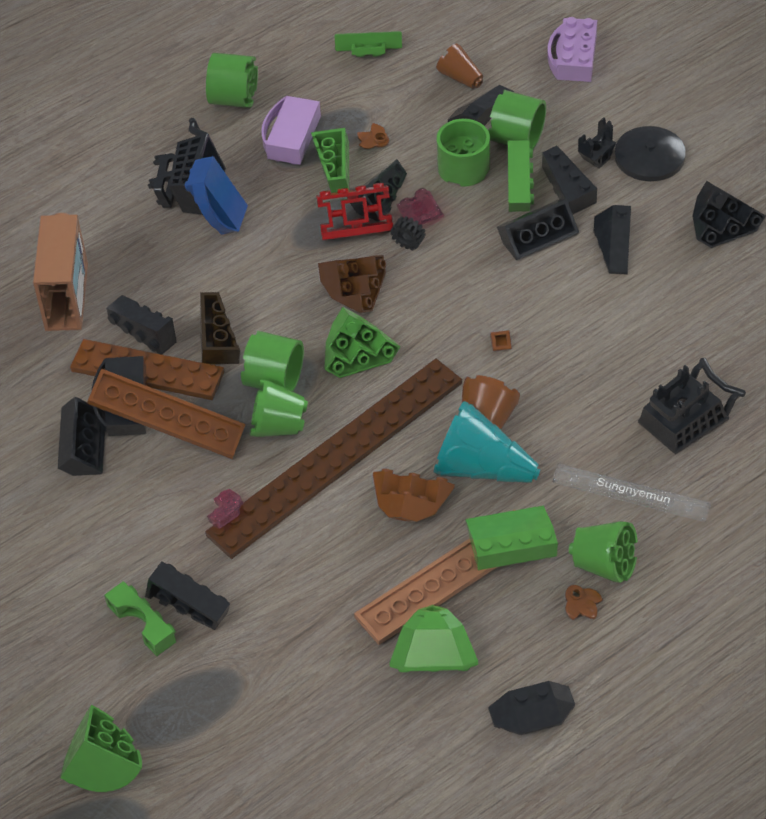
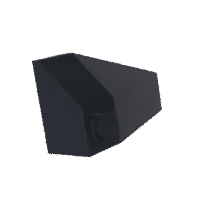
(480, 107)
(393, 177)

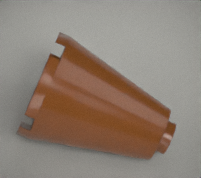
(460, 67)

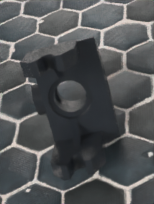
(600, 148)

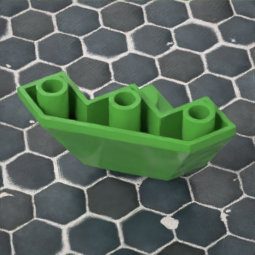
(356, 345)
(433, 642)

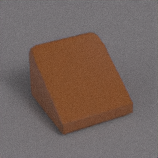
(500, 340)

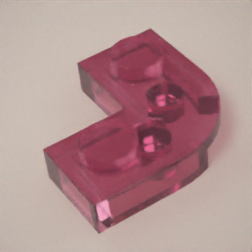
(229, 506)

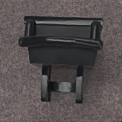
(184, 158)
(668, 419)

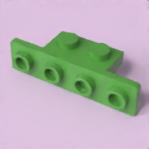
(368, 43)

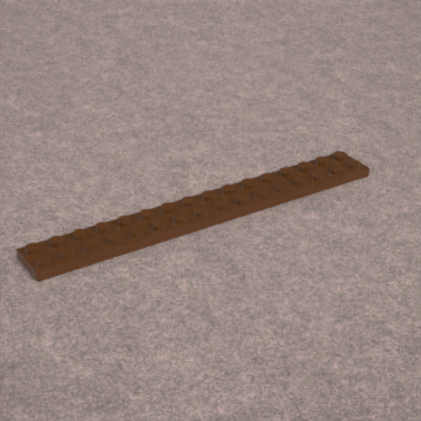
(334, 457)

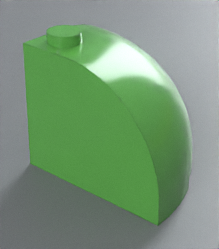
(101, 755)

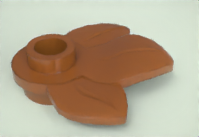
(374, 138)
(584, 604)

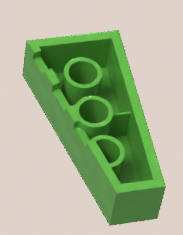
(333, 154)
(519, 176)

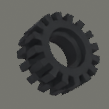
(407, 233)

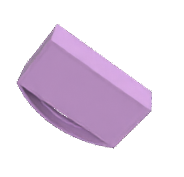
(573, 49)
(291, 130)

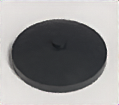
(650, 153)

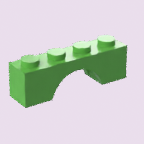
(124, 602)

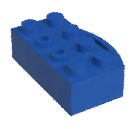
(216, 195)

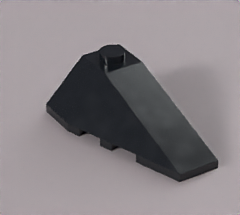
(613, 235)

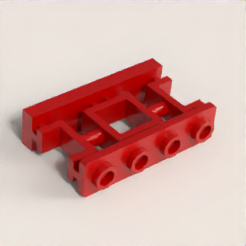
(356, 224)

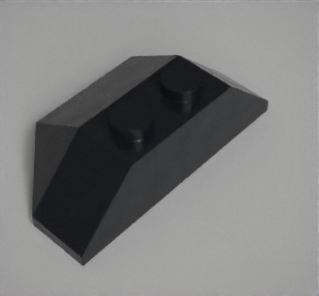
(532, 708)

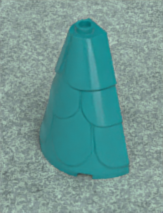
(483, 451)

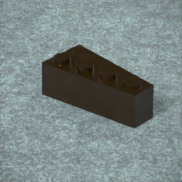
(217, 338)

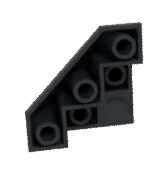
(722, 217)

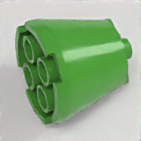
(277, 411)
(606, 550)

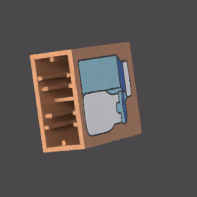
(60, 272)

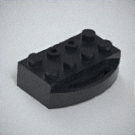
(130, 368)

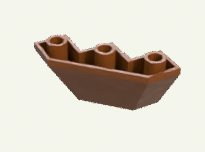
(410, 496)

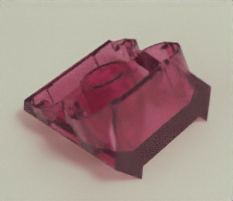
(420, 207)

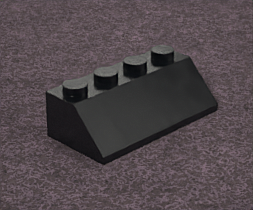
(538, 229)
(80, 439)

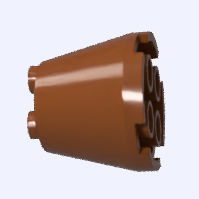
(490, 398)

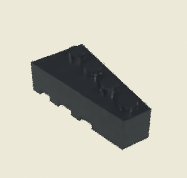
(143, 324)

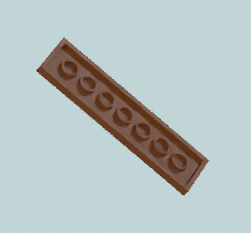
(162, 371)
(166, 413)

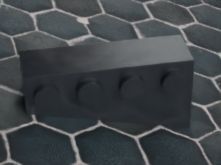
(568, 180)
(186, 595)

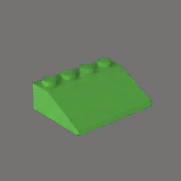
(512, 537)

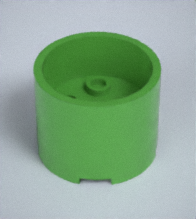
(231, 80)
(517, 118)
(463, 152)
(272, 359)

